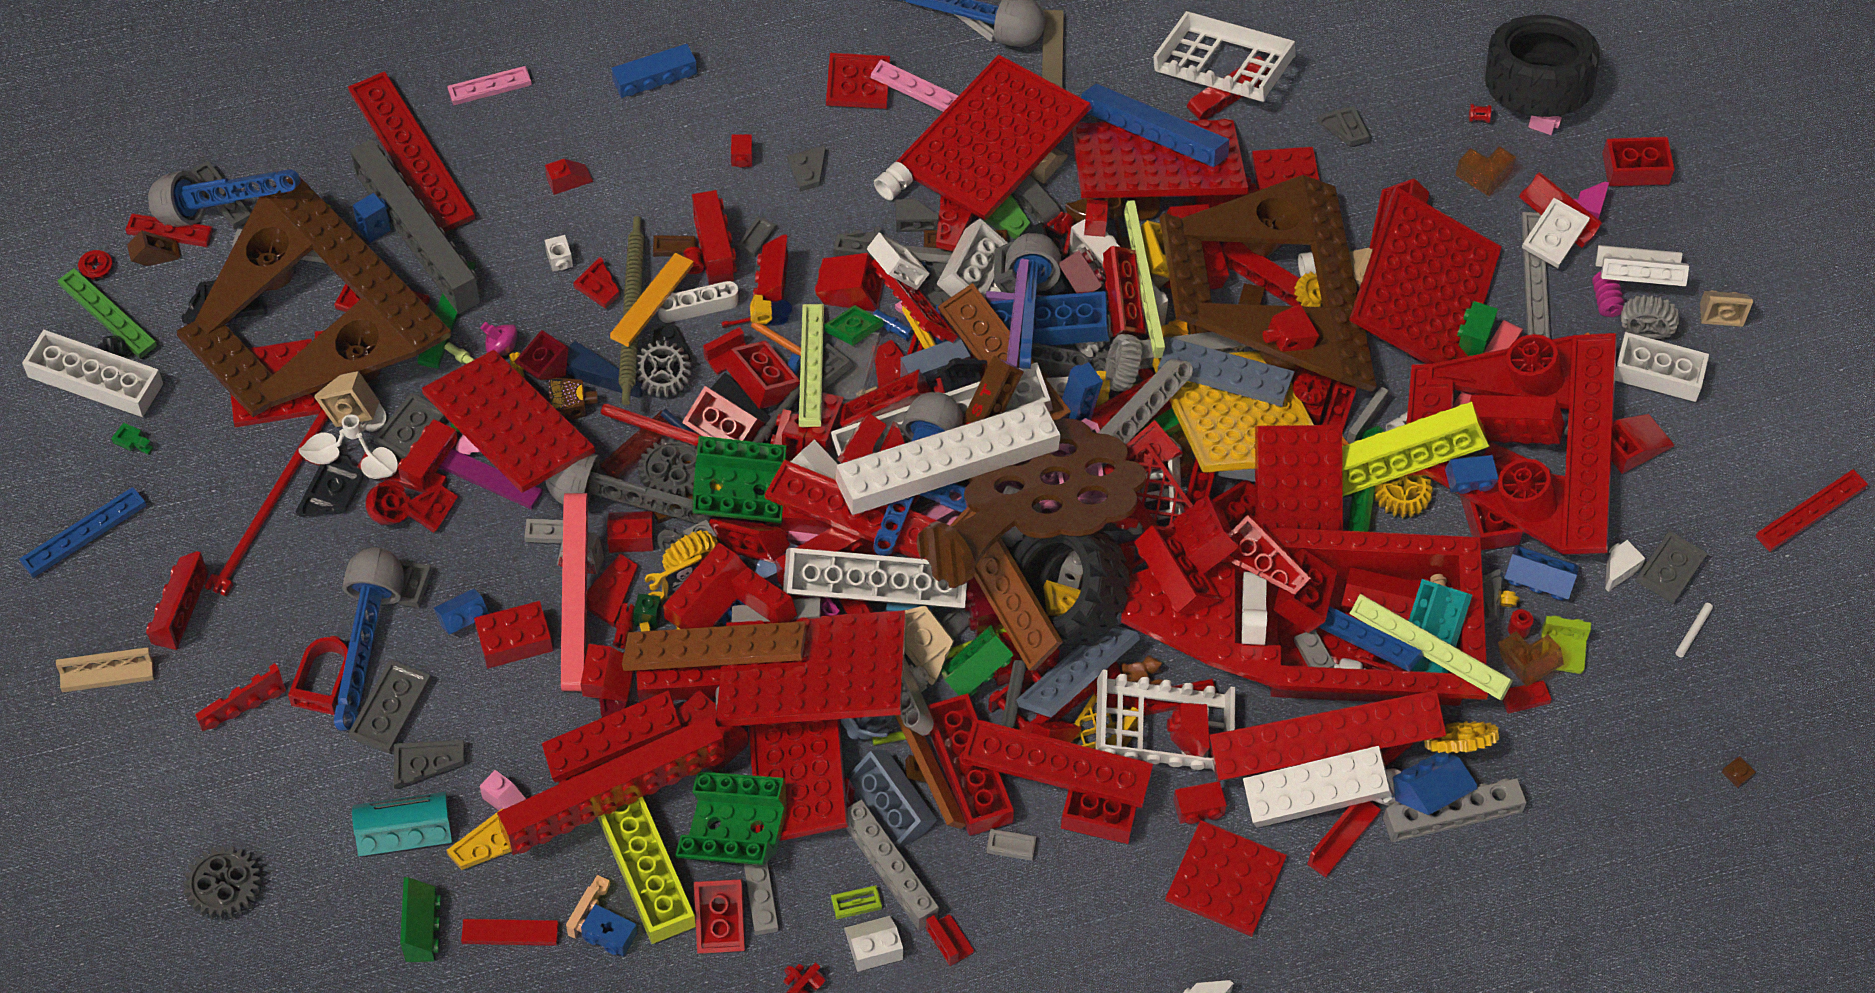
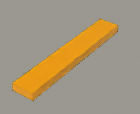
(651, 300)

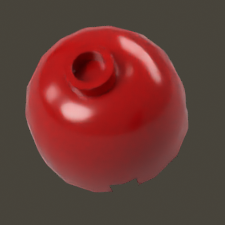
(384, 503)

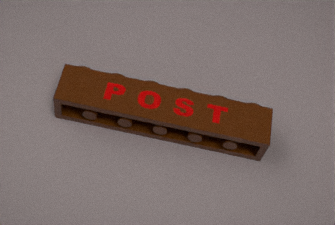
(992, 393)

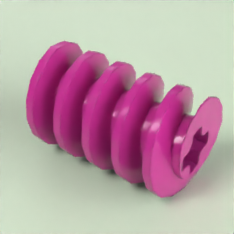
(1608, 296)

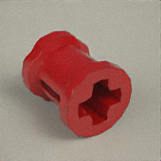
(1480, 109)
(694, 254)

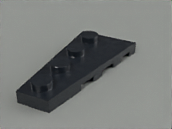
(730, 390)

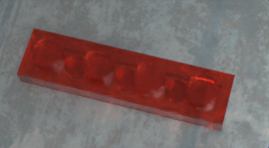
(630, 452)

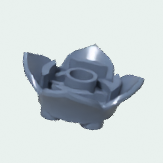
(866, 726)

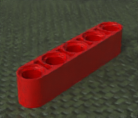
(1214, 100)
(1261, 271)

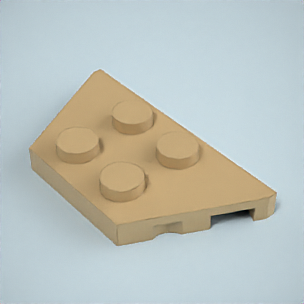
(926, 641)

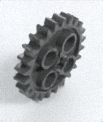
(665, 467)
(210, 899)

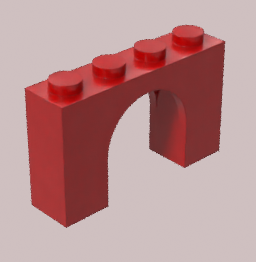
(863, 441)

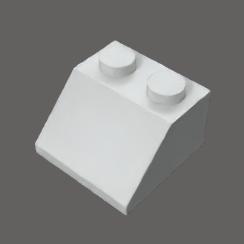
(874, 943)

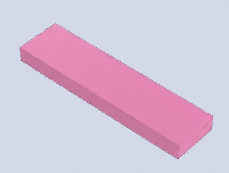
(489, 85)

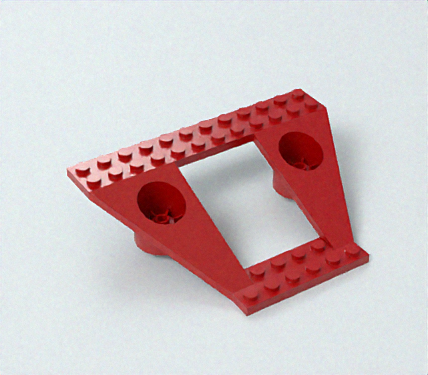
(1580, 372)

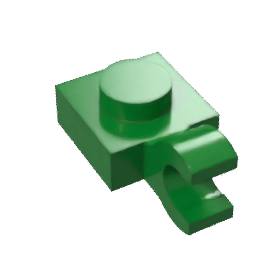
(131, 437)

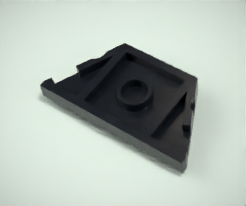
(200, 296)
(331, 488)

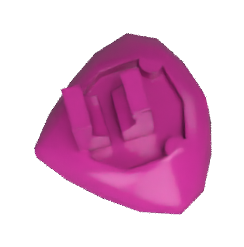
(500, 338)

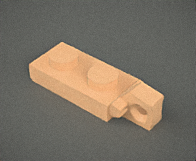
(589, 899)

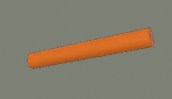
(777, 338)

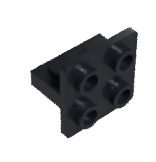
(959, 373)

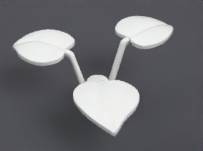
(323, 446)

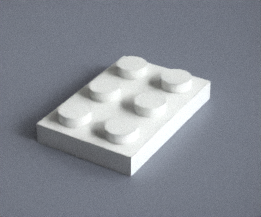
(1555, 232)

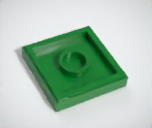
(853, 325)

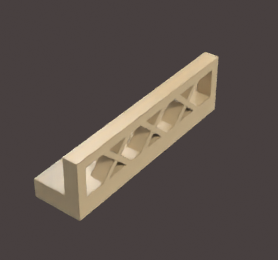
(105, 671)

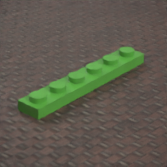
(107, 313)

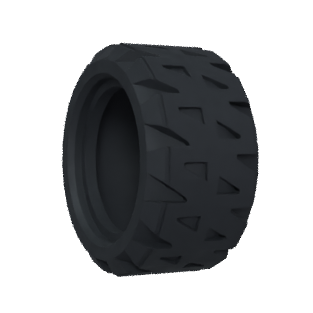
(1536, 88)
(1103, 584)

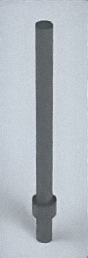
(766, 431)

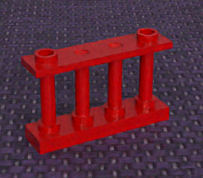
(998, 698)

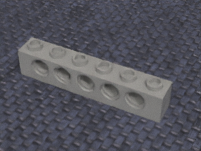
(1508, 790)
(890, 865)

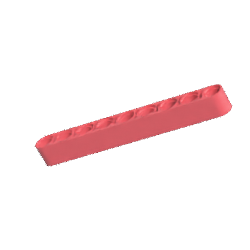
(574, 590)

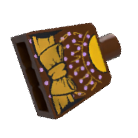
(570, 398)

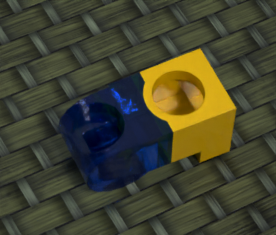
(769, 311)

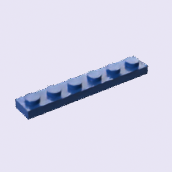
(82, 532)
(1371, 639)

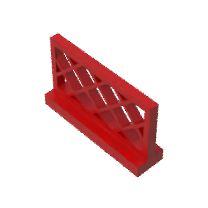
(1141, 512)

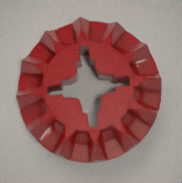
(89, 259)
(1315, 395)

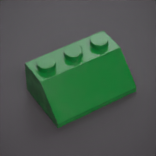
(977, 662)
(419, 921)

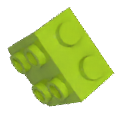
(1571, 638)

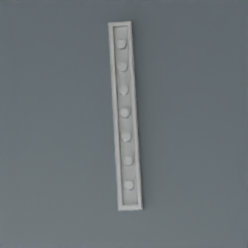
(1535, 283)

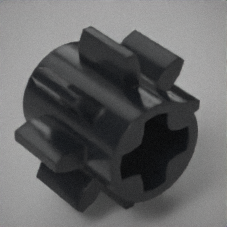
(113, 345)

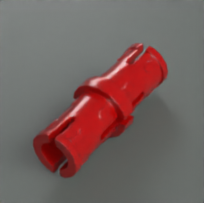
(623, 625)

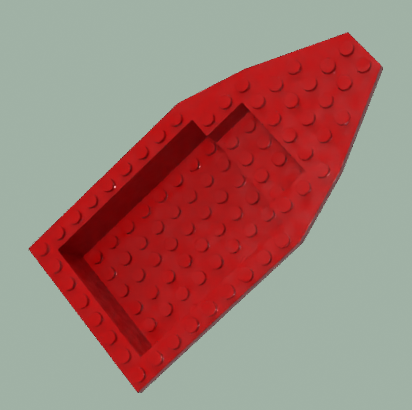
(1216, 631)

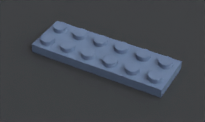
(1231, 372)
(1076, 671)

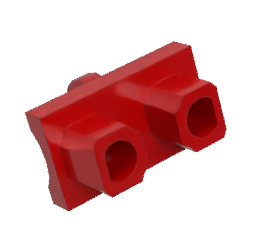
(810, 976)

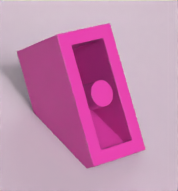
(1593, 198)

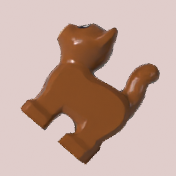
(1141, 669)

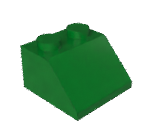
(1477, 328)

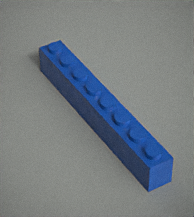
(1156, 125)

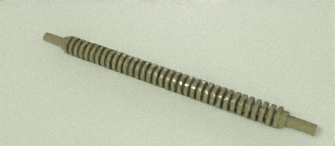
(632, 292)

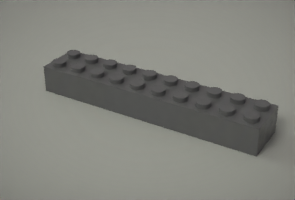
(416, 226)

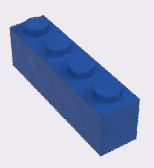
(654, 70)
(1082, 391)

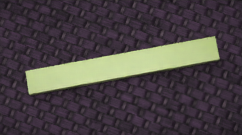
(1146, 287)
(811, 365)
(1432, 647)

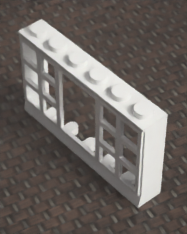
(1233, 34)
(1158, 692)

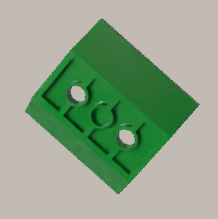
(739, 471)
(740, 805)

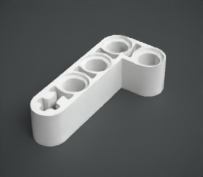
(721, 296)
(1254, 609)

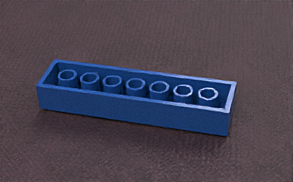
(1061, 318)

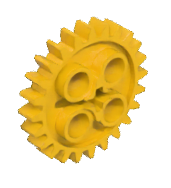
(1308, 290)
(1464, 737)

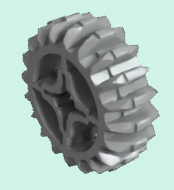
(1650, 317)
(668, 362)
(1123, 362)

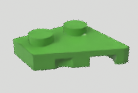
(1010, 218)

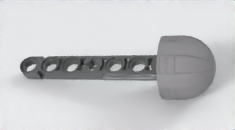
(584, 478)

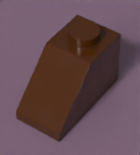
(152, 249)

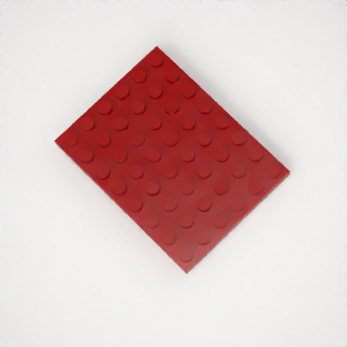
(993, 136)
(1127, 165)
(1423, 279)
(846, 671)

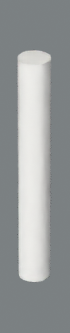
(1693, 631)

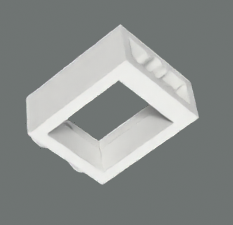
(897, 261)

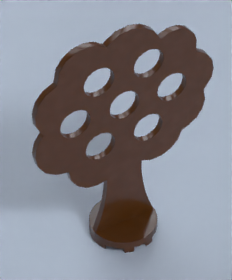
(958, 548)

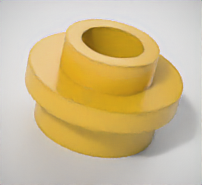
(1509, 599)

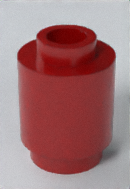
(1520, 621)

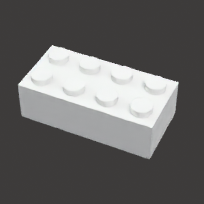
(972, 260)
(1660, 366)

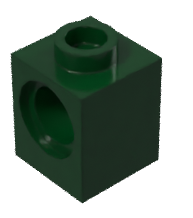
(647, 610)

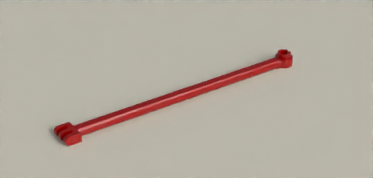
(222, 579)

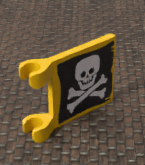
(672, 578)

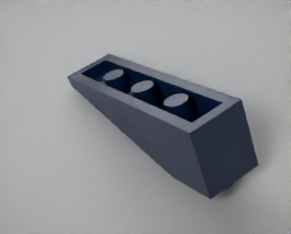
(593, 369)

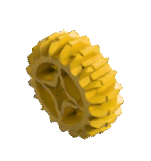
(1397, 498)
(688, 547)

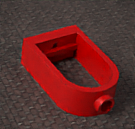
(311, 700)

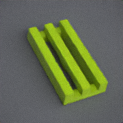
(839, 913)

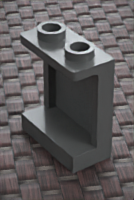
(1003, 280)

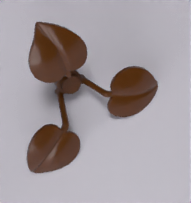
(1146, 209)

